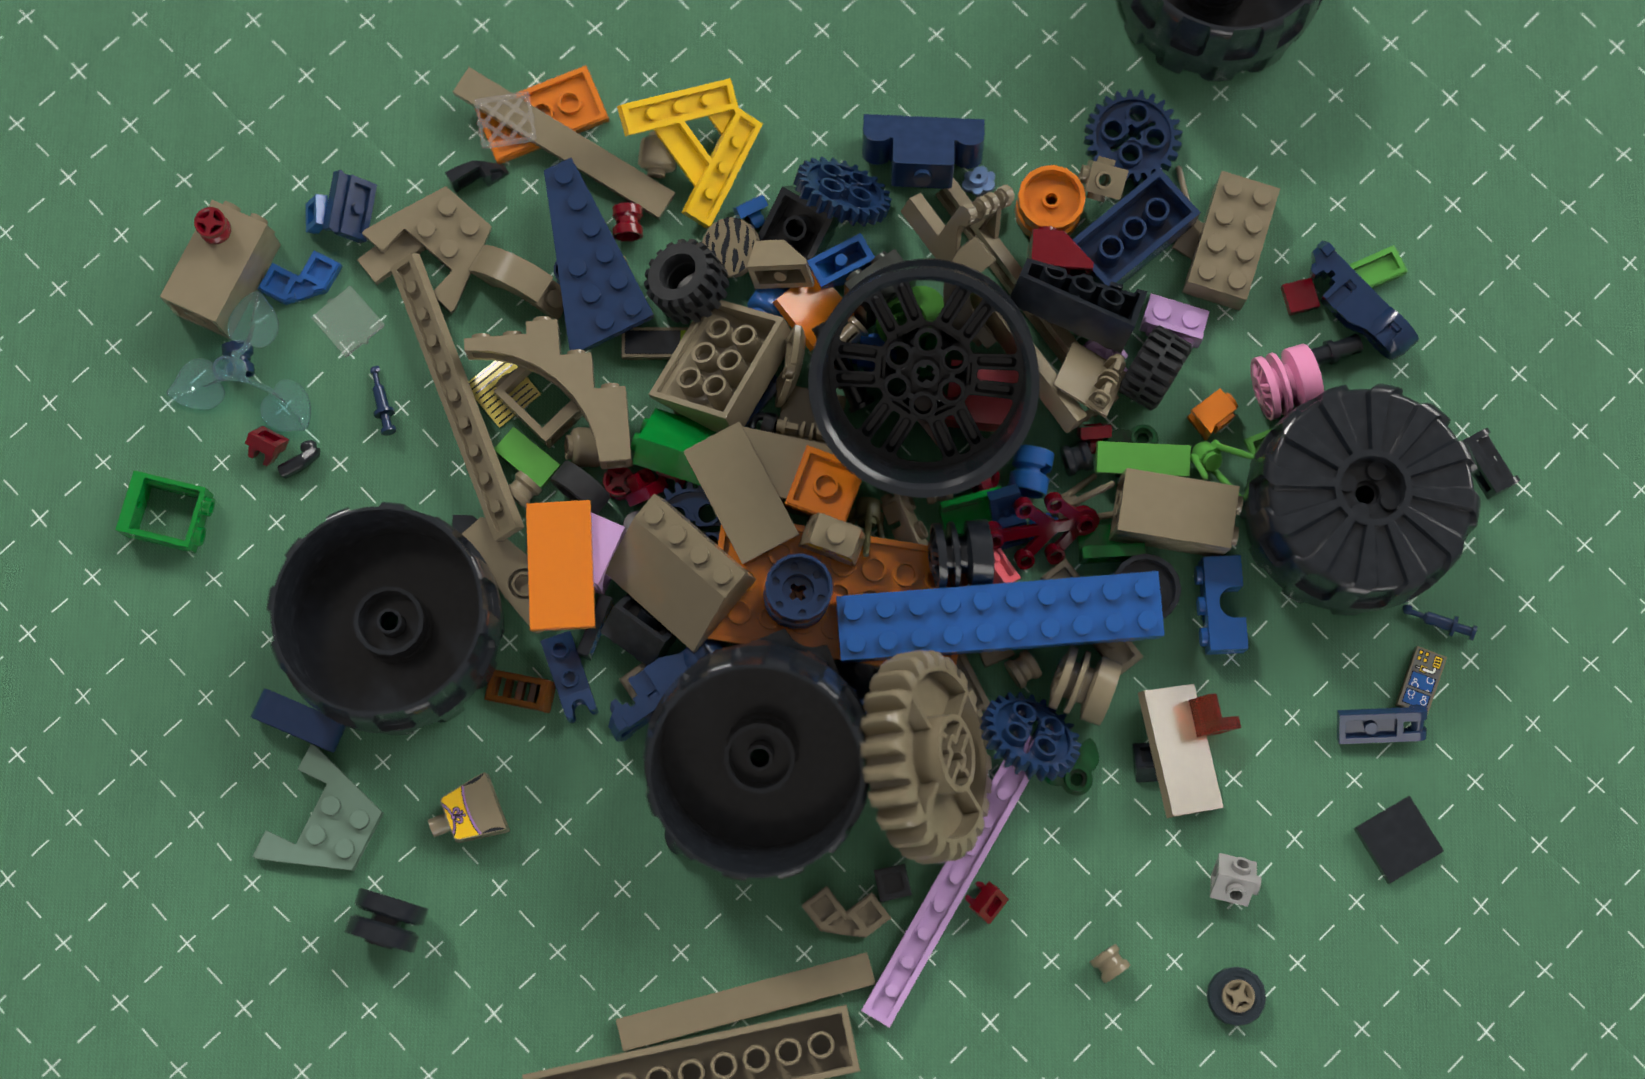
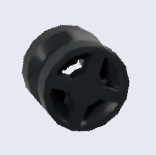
(1076, 458)

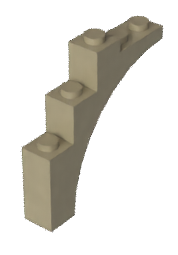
(573, 373)

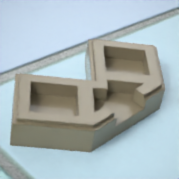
(857, 921)

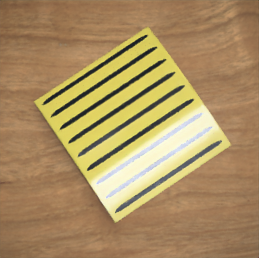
(485, 384)

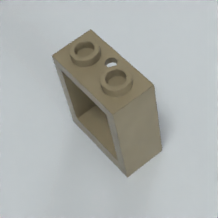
(554, 428)

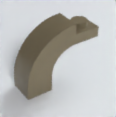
(977, 256)

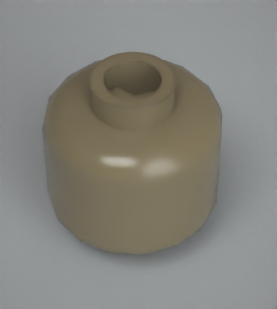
(655, 157)
(581, 448)

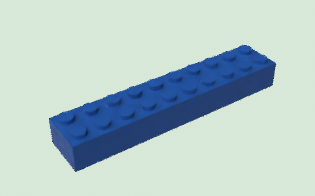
(1001, 616)

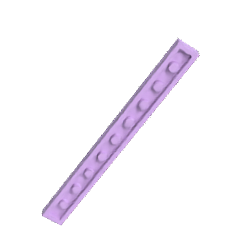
(942, 902)

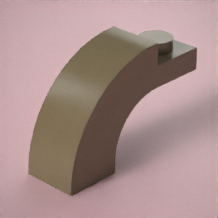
(519, 277)

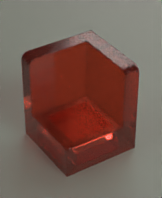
(1208, 717)

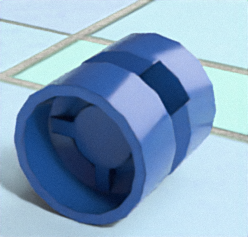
(1031, 467)

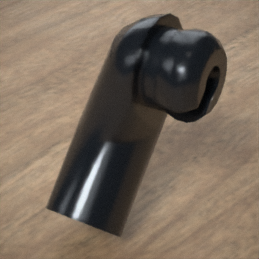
(298, 463)

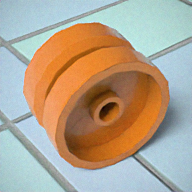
(1050, 198)

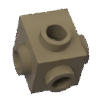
(1113, 181)

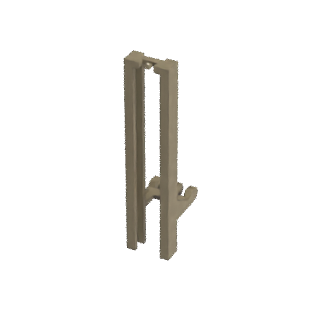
(983, 220)

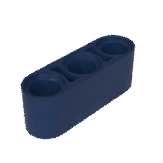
(297, 720)

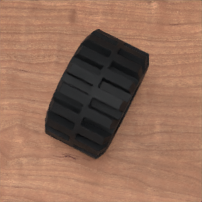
(700, 294)
(1155, 367)

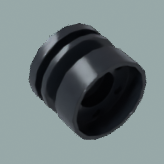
(961, 554)

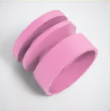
(1285, 381)

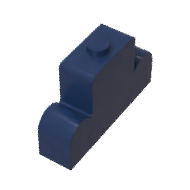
(922, 147)

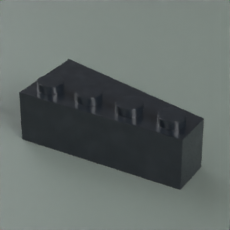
(1079, 303)

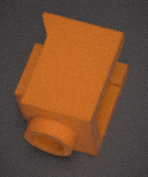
(1213, 413)

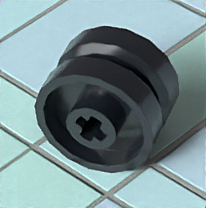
(1168, 578)
(386, 921)

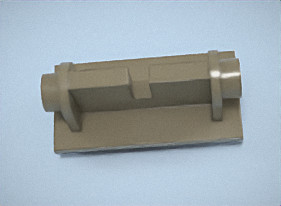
(902, 509)

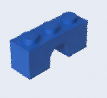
(1219, 632)

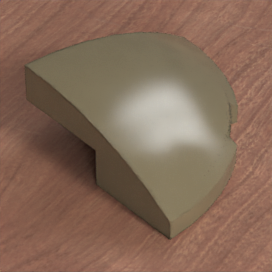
(793, 364)

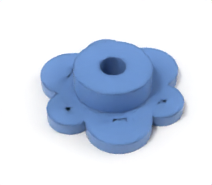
(979, 181)

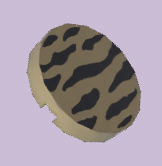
(732, 244)

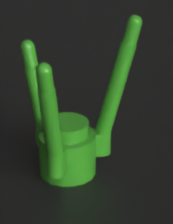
(1208, 458)

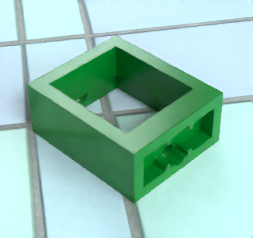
(136, 502)

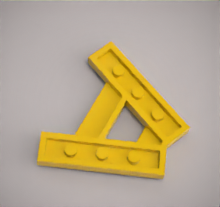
(709, 174)

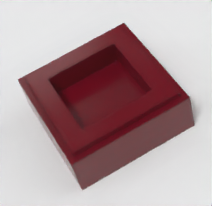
(1300, 296)

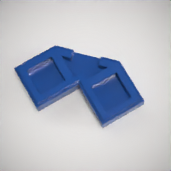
(313, 280)

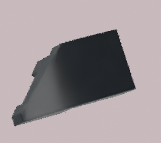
(471, 171)

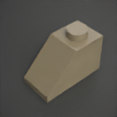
(778, 266)

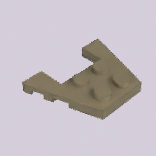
(446, 230)

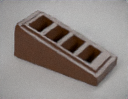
(545, 696)

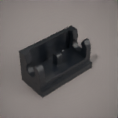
(1492, 473)

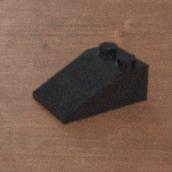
(798, 224)

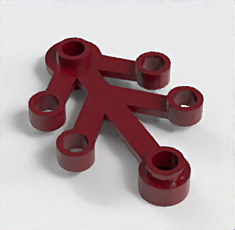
(1045, 528)

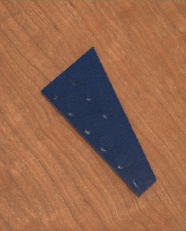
(595, 280)

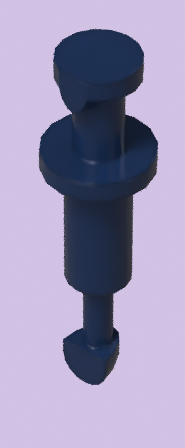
(383, 410)
(1442, 622)

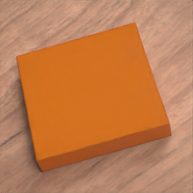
(808, 307)
(823, 485)

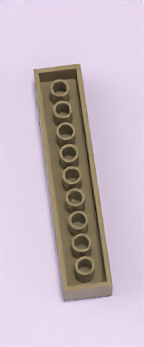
(787, 1048)

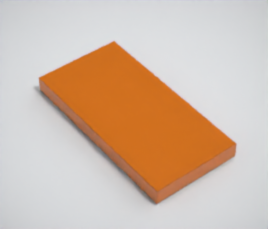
(566, 98)
(560, 565)

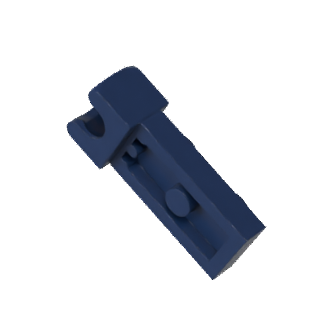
(568, 674)

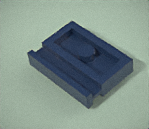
(349, 206)

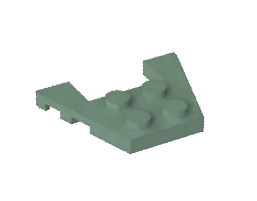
(337, 827)

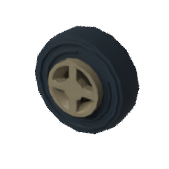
(1247, 1000)

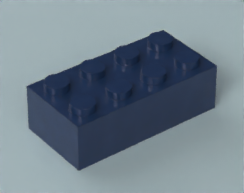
(1137, 229)

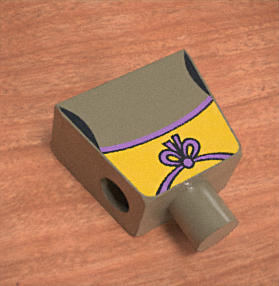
(833, 538)
(471, 812)

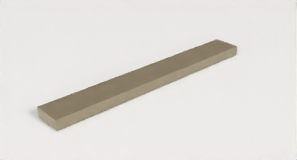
(566, 143)
(745, 1001)

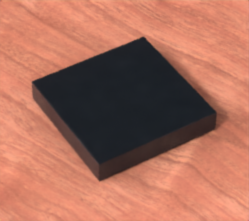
(1398, 839)

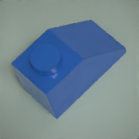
(840, 261)

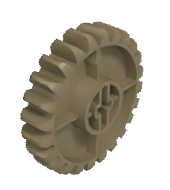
(926, 757)

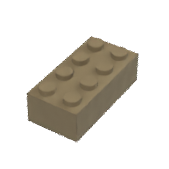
(1231, 240)

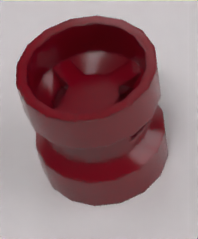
(627, 222)

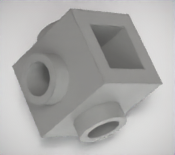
(1234, 880)

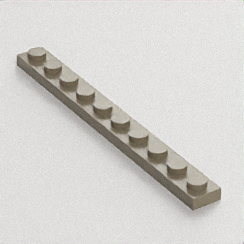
(457, 397)

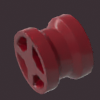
(208, 219)
(616, 478)

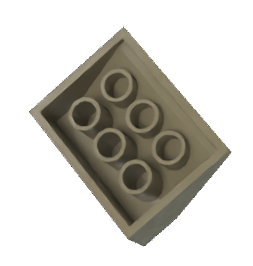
(723, 366)
(677, 572)

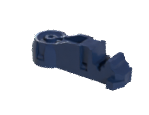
(1359, 305)
(650, 688)

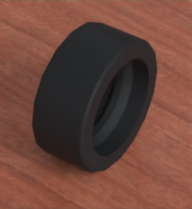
(579, 486)

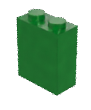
(663, 441)

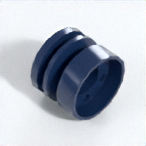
(803, 574)

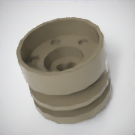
(1085, 685)

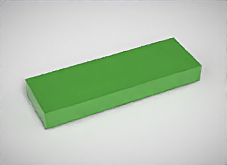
(1157, 458)

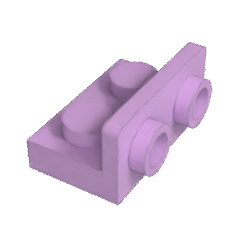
(1176, 317)

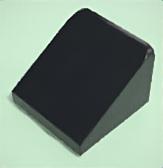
(1143, 763)

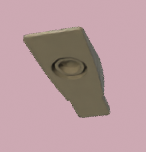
(507, 565)

